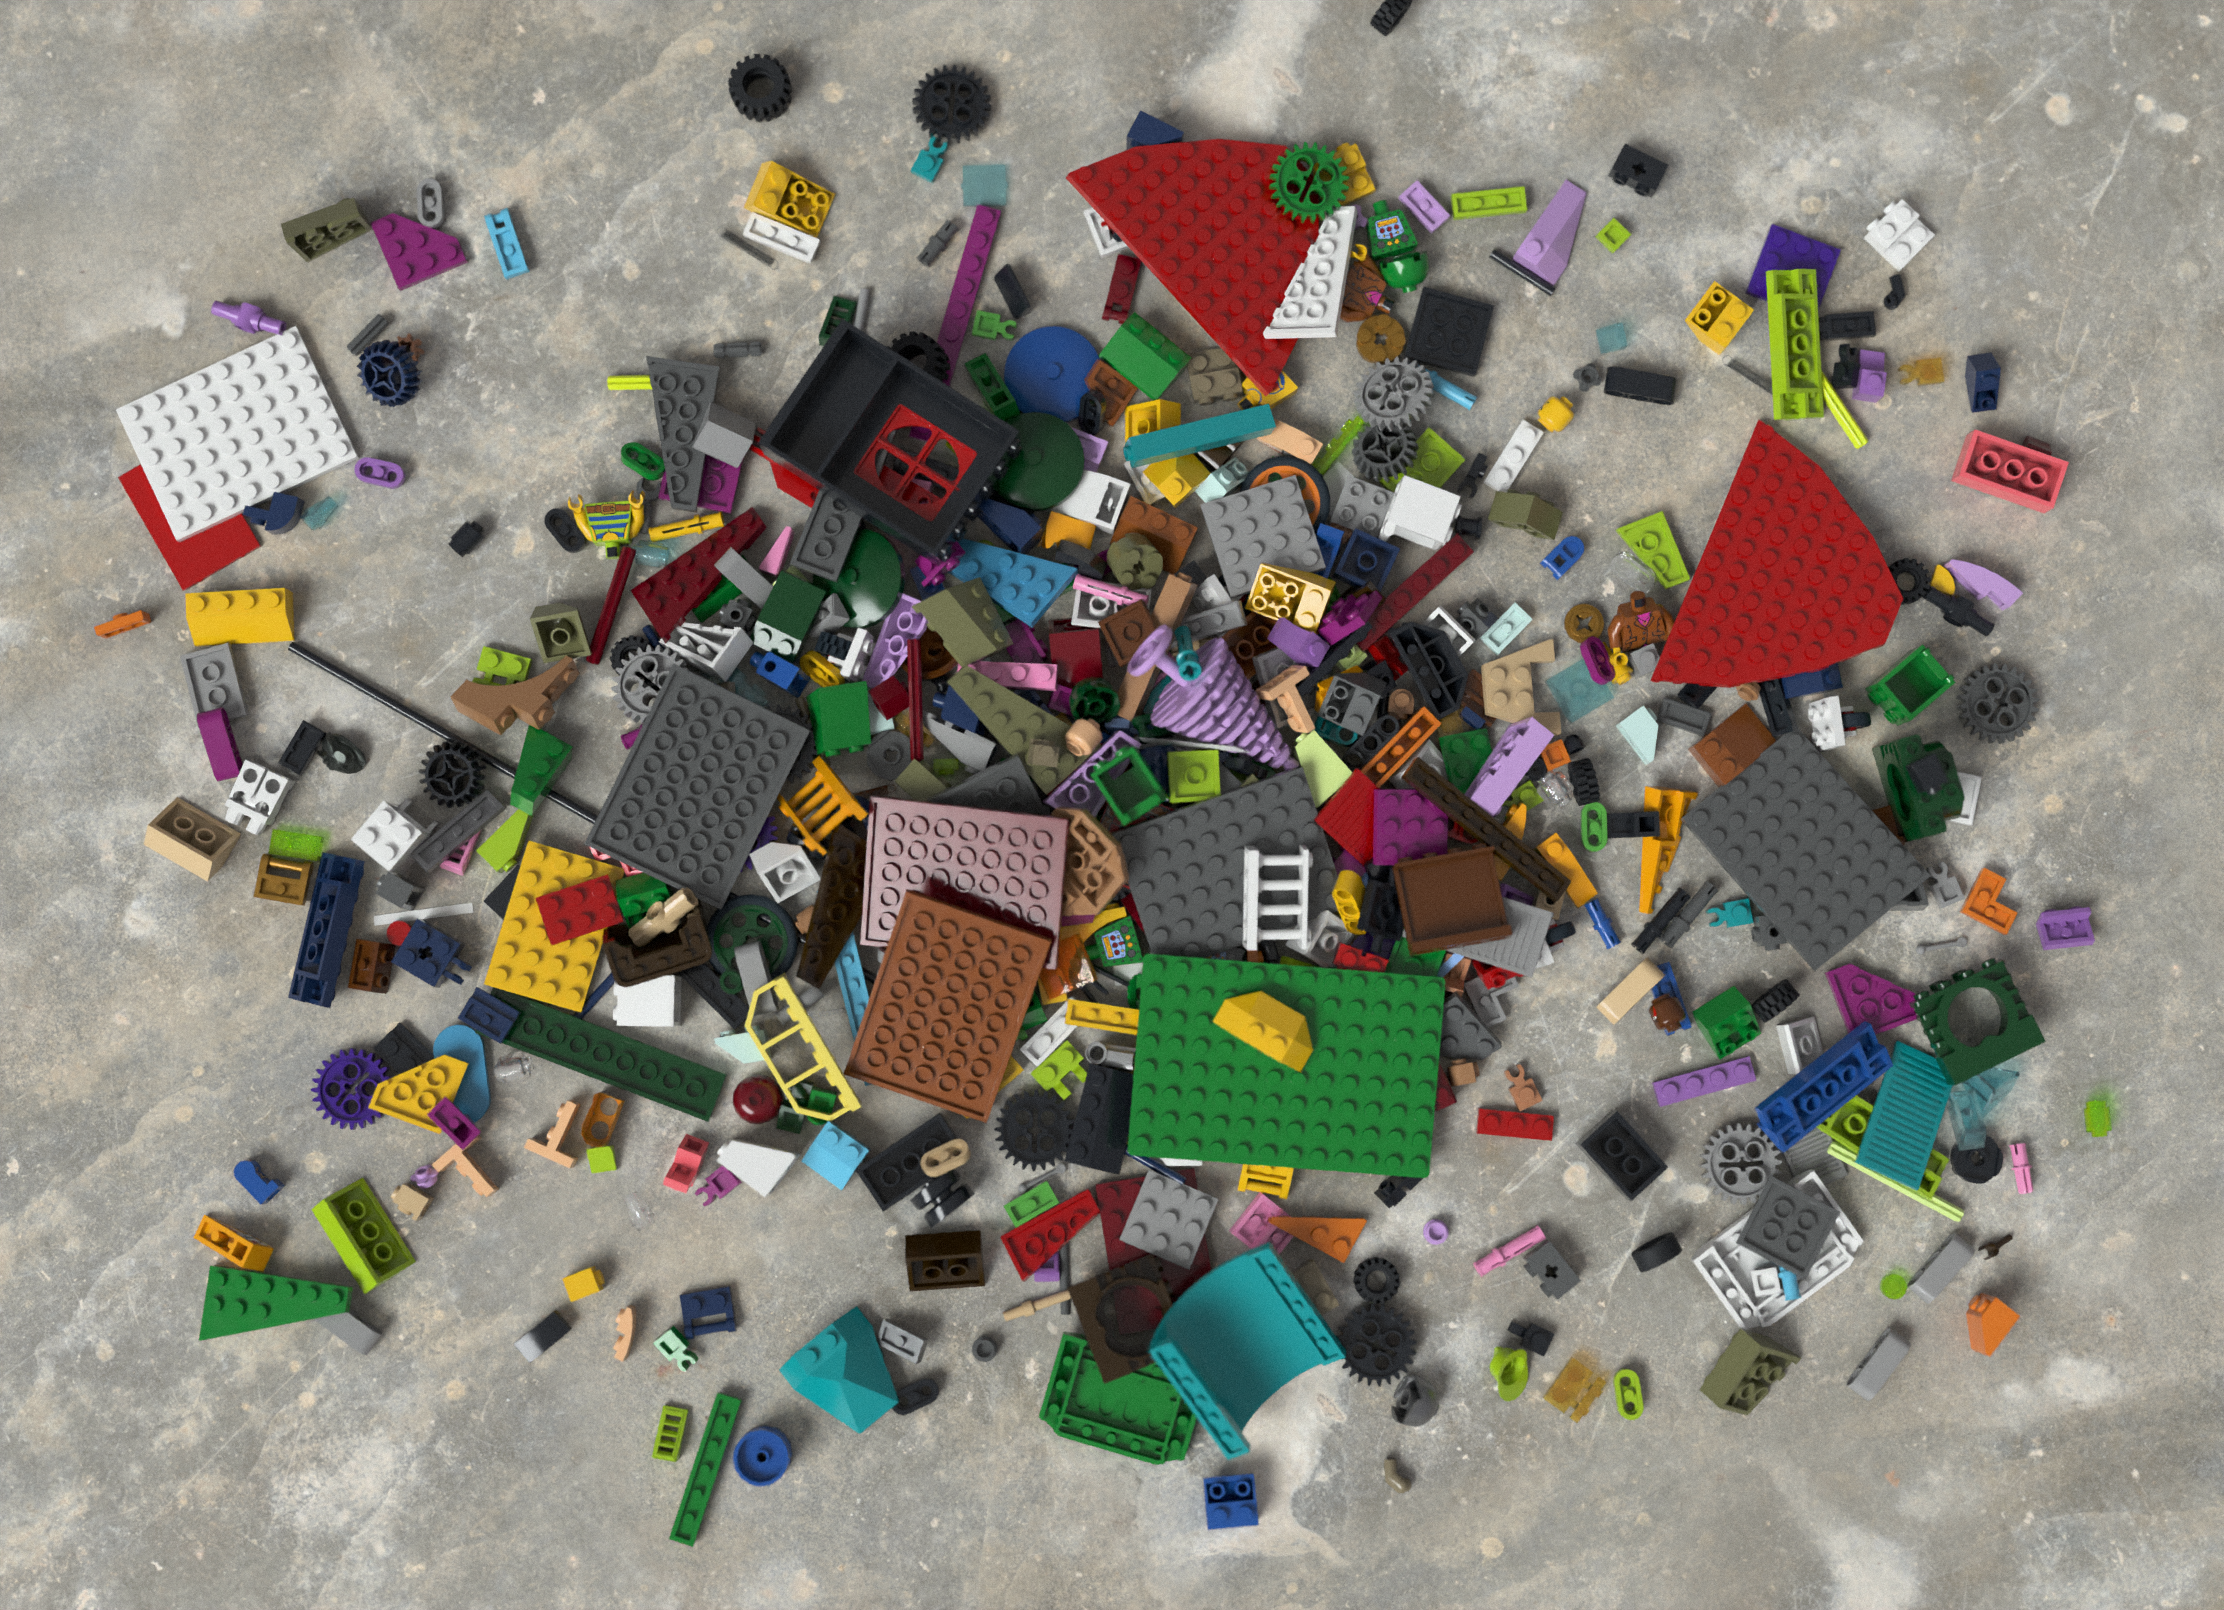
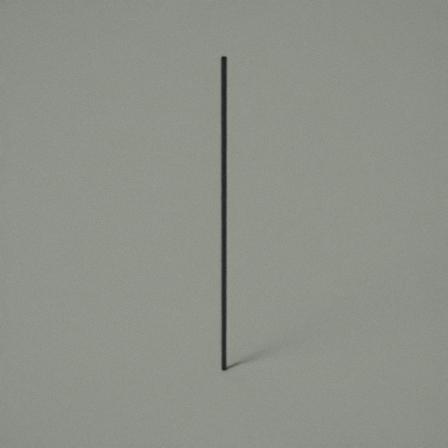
(487, 758)

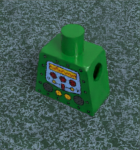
(1389, 233)
(1116, 945)

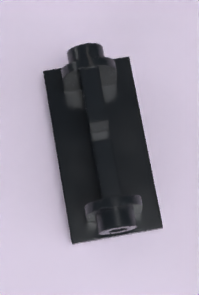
(1390, 1189)

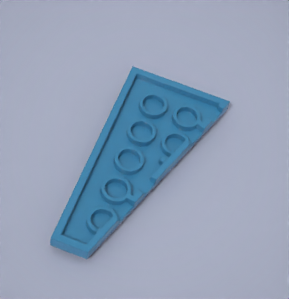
(1014, 580)

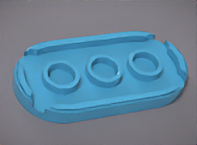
(474, 1091)

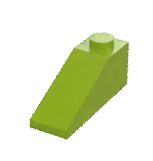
(506, 842)

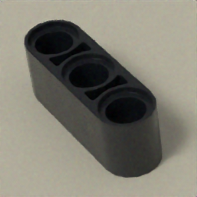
(1640, 385)
(1380, 733)

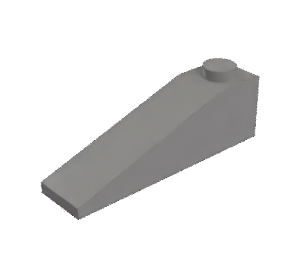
(965, 746)

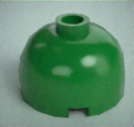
(1406, 271)

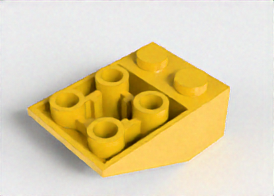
(789, 199)
(1290, 595)

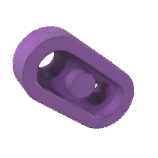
(380, 474)

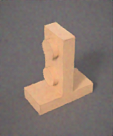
(1287, 695)
(557, 1136)
(467, 1166)

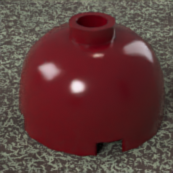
(757, 1099)

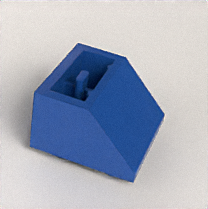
(1230, 1501)

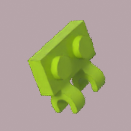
(1057, 1066)

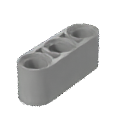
(744, 577)
(754, 974)
(1940, 1268)
(352, 1330)
(1878, 1364)

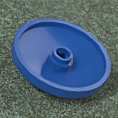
(1049, 371)

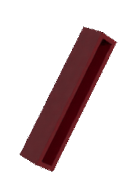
(1416, 588)

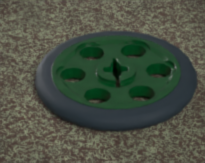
(752, 906)

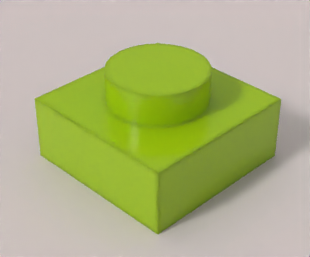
(1613, 235)

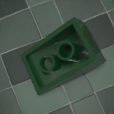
(788, 616)

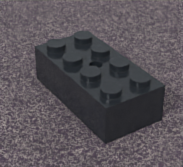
(889, 1173)

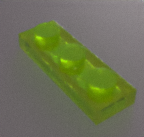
(1336, 446)

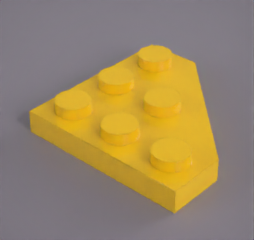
(419, 1090)

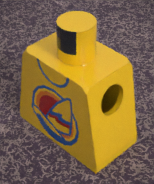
(1282, 390)

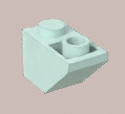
(1223, 481)
(742, 1045)

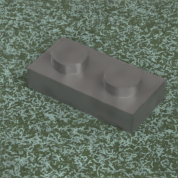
(902, 1341)

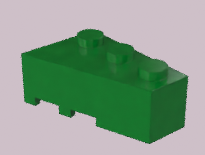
(538, 769)

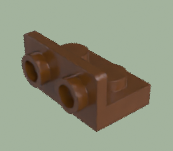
(371, 966)

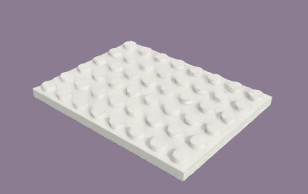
(237, 434)

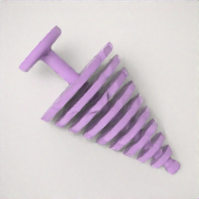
(1216, 705)

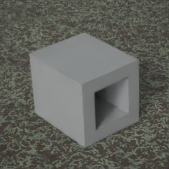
(1643, 660)

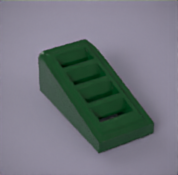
(826, 331)

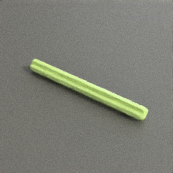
(1936, 1203)

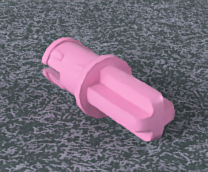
(2021, 1168)

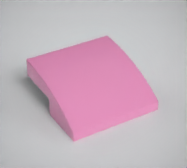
(1254, 1228)

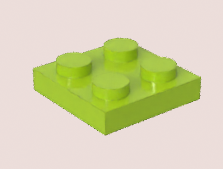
(1193, 775)

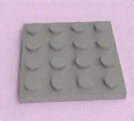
(1261, 527)

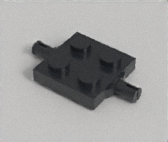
(1381, 912)

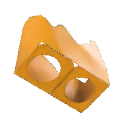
(1068, 529)
(591, 1119)

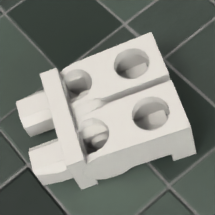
(257, 795)

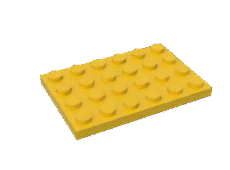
(523, 954)

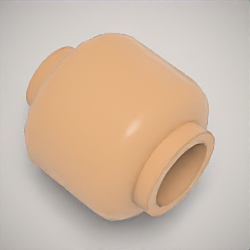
(1083, 737)

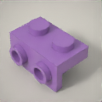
(2065, 928)

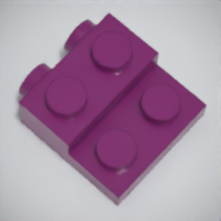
(1347, 616)

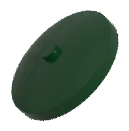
(1047, 466)
(869, 580)

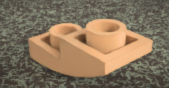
(627, 1326)

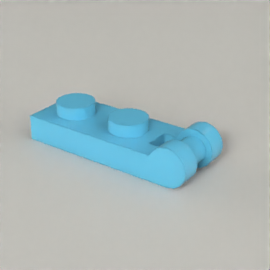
(506, 244)

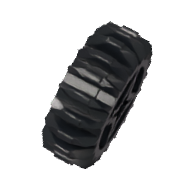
(450, 764)

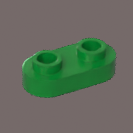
(644, 462)

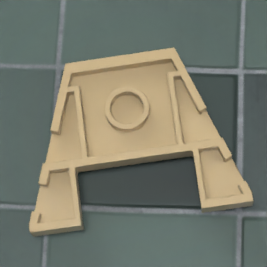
(1509, 686)

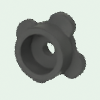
(1591, 371)

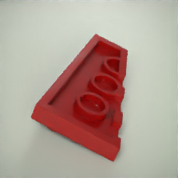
(1046, 1234)

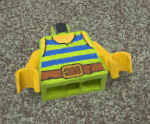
(610, 522)

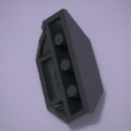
(1432, 666)

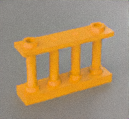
(840, 795)

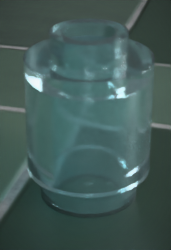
(651, 553)

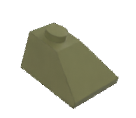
(559, 632)

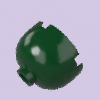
(1094, 700)

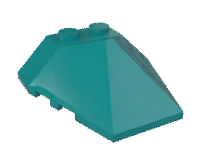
(844, 1372)

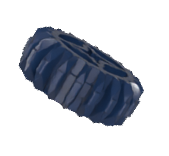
(389, 373)

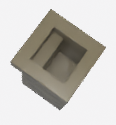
(1043, 753)

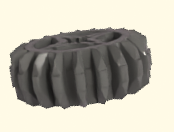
(1366, 455)

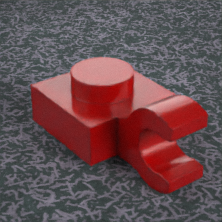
(1385, 650)

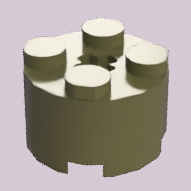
(1135, 561)

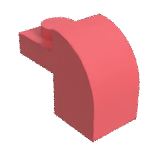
(686, 1163)

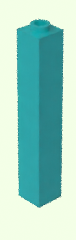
(1199, 436)

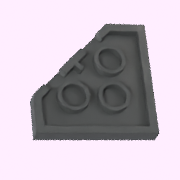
(1464, 1032)

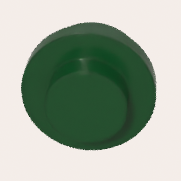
(731, 981)

